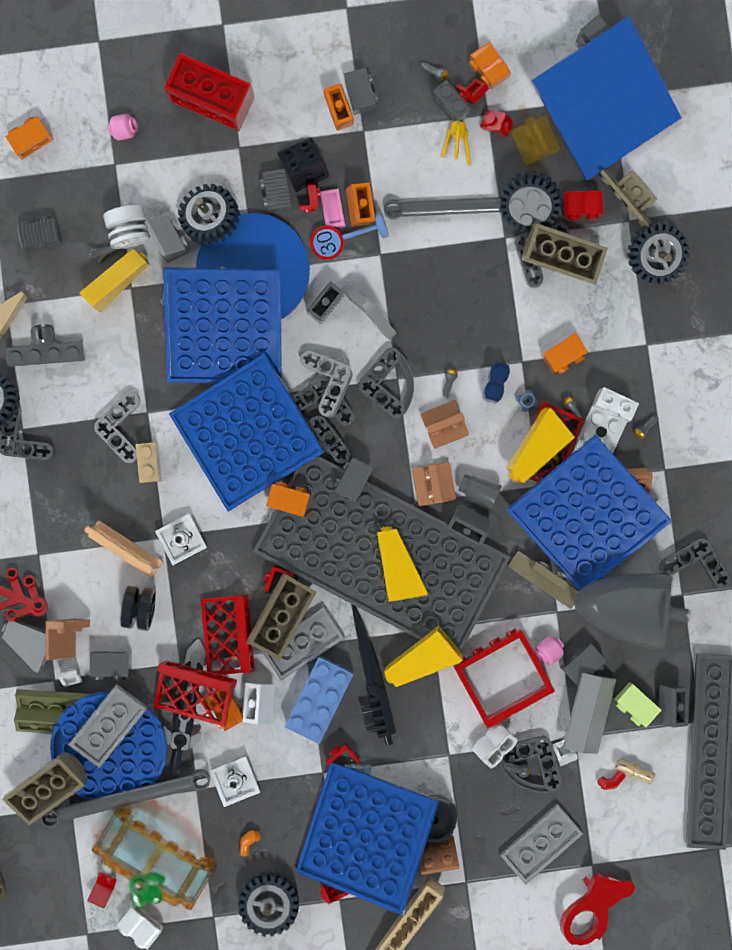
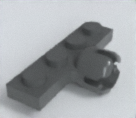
(44, 349)

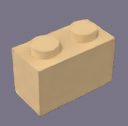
(148, 462)

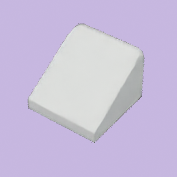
(563, 755)

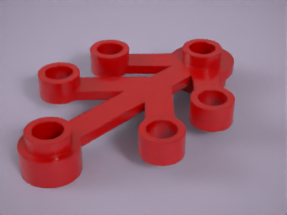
(18, 598)

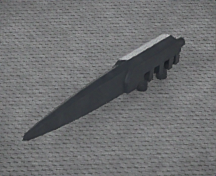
(379, 701)

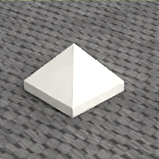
(69, 677)

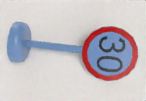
(329, 242)

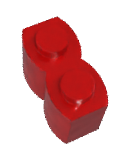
(582, 204)

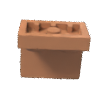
(62, 637)

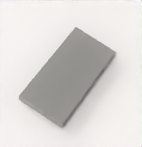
(311, 639)
(108, 725)
(541, 844)

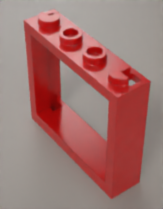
(521, 703)

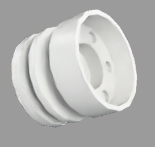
(125, 226)

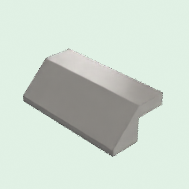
(589, 713)

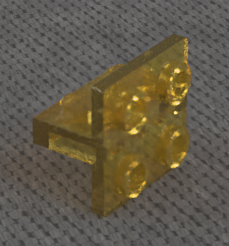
(535, 140)

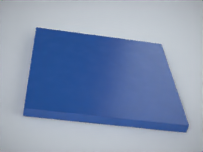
(606, 98)
(220, 321)
(246, 432)
(589, 514)
(367, 837)

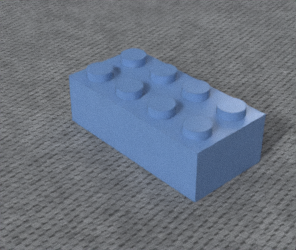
(319, 699)

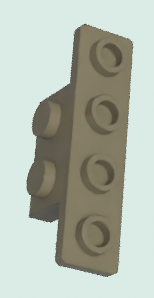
(633, 192)
(543, 578)

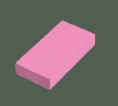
(332, 208)

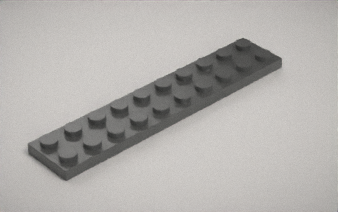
(710, 752)

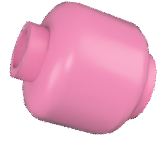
(122, 127)
(549, 650)

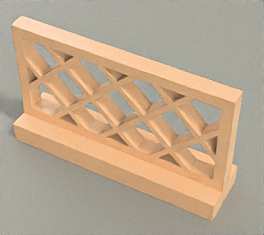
(124, 548)

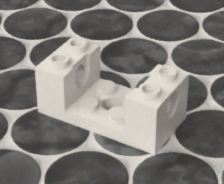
(610, 412)

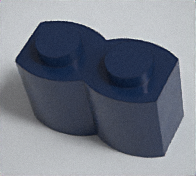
(497, 377)

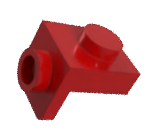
(473, 91)
(497, 122)
(314, 195)
(331, 894)

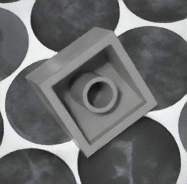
(166, 238)

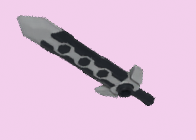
(183, 725)

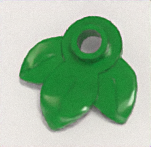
(148, 891)

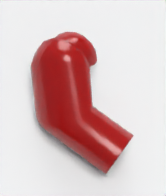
(612, 783)

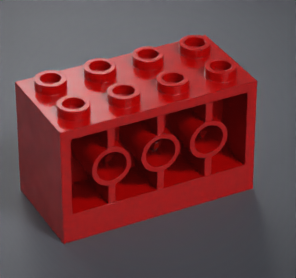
(209, 92)

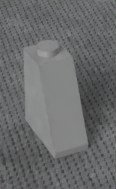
(27, 642)

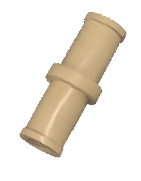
(635, 771)

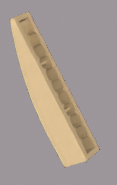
(414, 916)

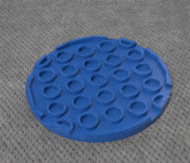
(263, 244)
(131, 765)

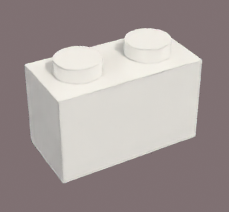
(258, 703)

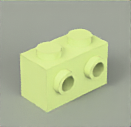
(637, 704)

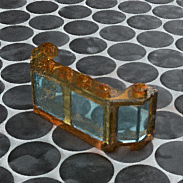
(136, 850)

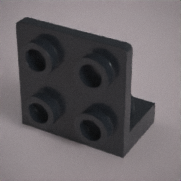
(303, 164)

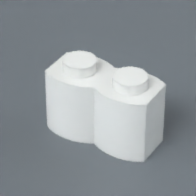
(494, 745)
(140, 927)

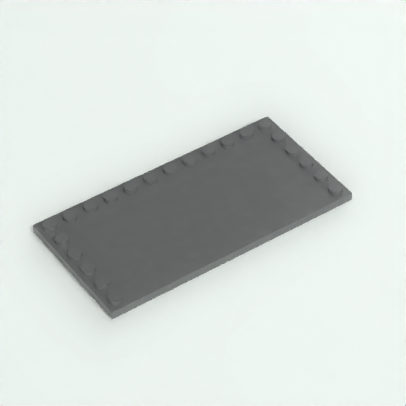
(341, 553)

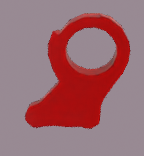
(601, 895)

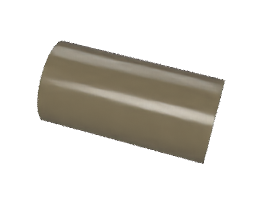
(564, 253)
(281, 616)
(46, 788)

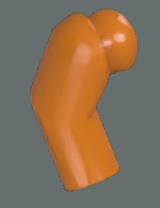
(248, 839)

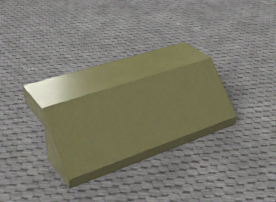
(40, 710)

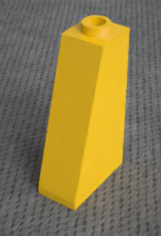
(114, 280)
(540, 444)
(399, 571)
(423, 658)

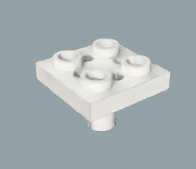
(176, 552)
(230, 792)

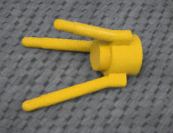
(457, 131)

